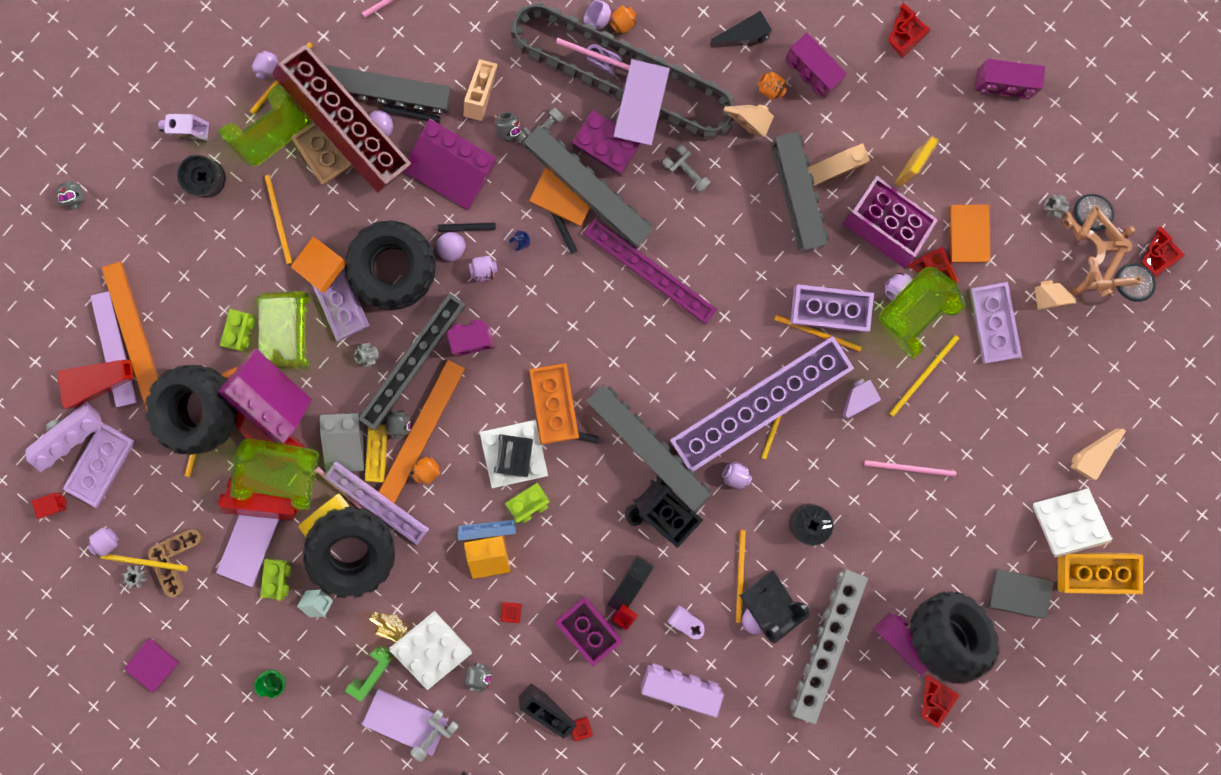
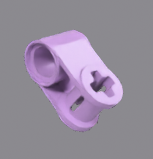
(603, 66)
(684, 620)

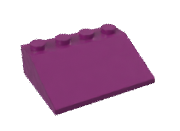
(450, 164)
(890, 222)
(266, 397)

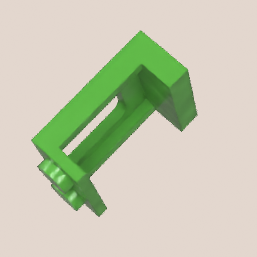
(358, 688)

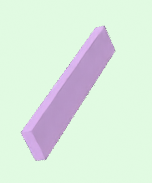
(112, 343)
(376, 503)

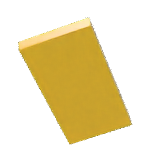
(916, 162)

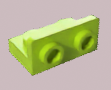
(237, 330)
(528, 502)
(275, 579)

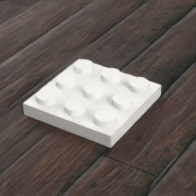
(491, 447)
(1071, 522)
(430, 650)

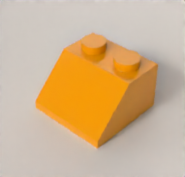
(487, 556)

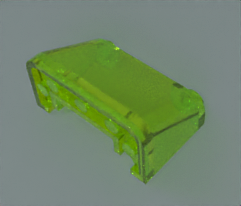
(269, 131)
(918, 306)
(283, 328)
(274, 471)

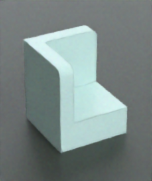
(315, 603)

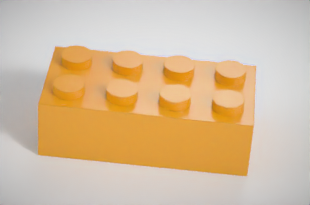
(1100, 573)

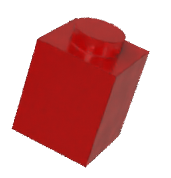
(49, 505)

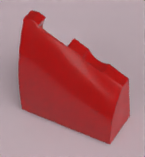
(907, 31)
(1161, 253)
(936, 259)
(937, 701)

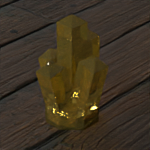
(389, 625)

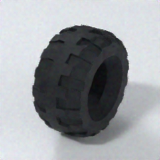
(365, 250)
(169, 412)
(352, 577)
(954, 637)

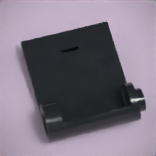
(773, 607)

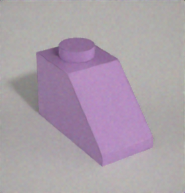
(860, 397)

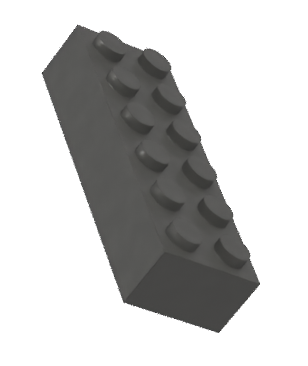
(799, 193)

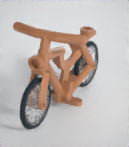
(1131, 280)

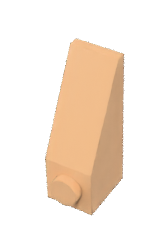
(479, 90)
(752, 118)
(839, 164)
(1052, 295)
(1095, 456)

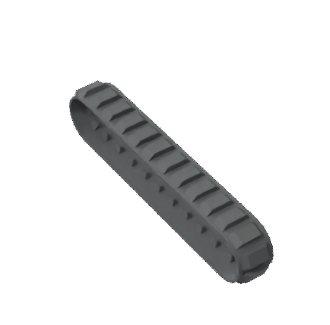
(623, 48)

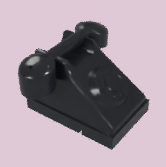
(663, 512)

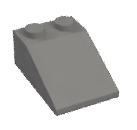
(342, 441)

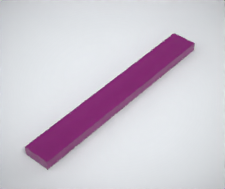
(649, 271)

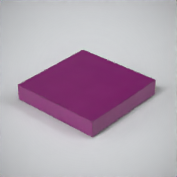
(151, 665)

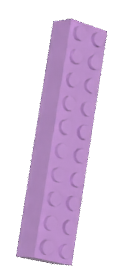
(761, 404)

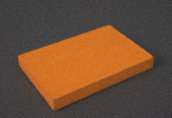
(558, 199)
(969, 233)
(318, 264)

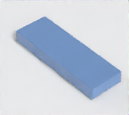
(486, 530)

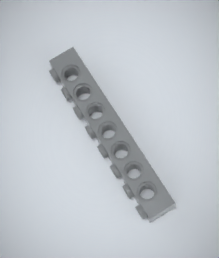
(811, 711)

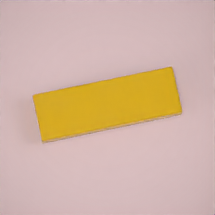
(376, 454)

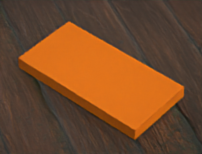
(553, 404)

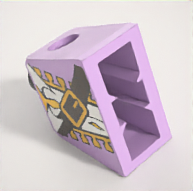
(185, 127)

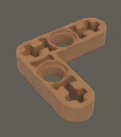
(167, 553)

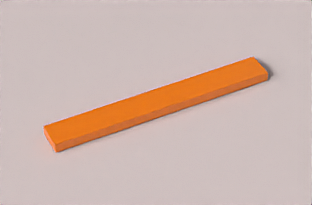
(131, 327)
(421, 430)

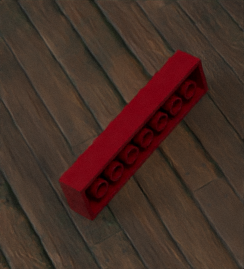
(341, 118)

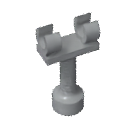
(555, 116)
(701, 183)
(420, 752)

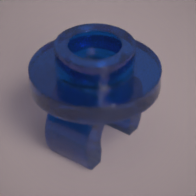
(522, 238)

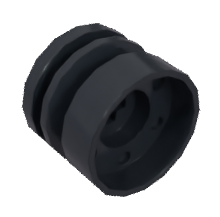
(191, 178)
(801, 518)

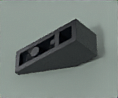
(747, 32)
(631, 583)
(545, 711)

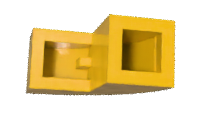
(335, 503)

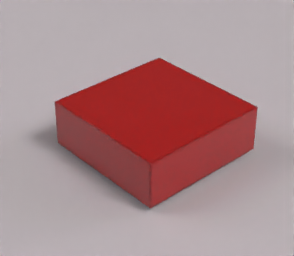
(511, 612)
(624, 617)
(582, 729)

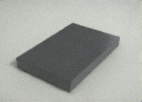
(1021, 593)

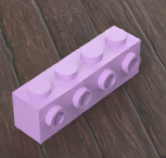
(63, 437)

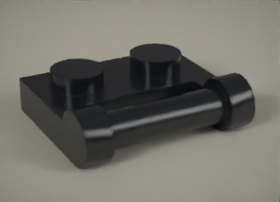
(519, 457)

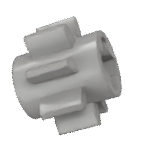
(1056, 206)
(366, 354)
(128, 576)

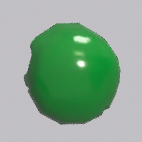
(270, 684)

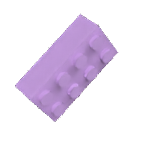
(832, 308)
(682, 690)

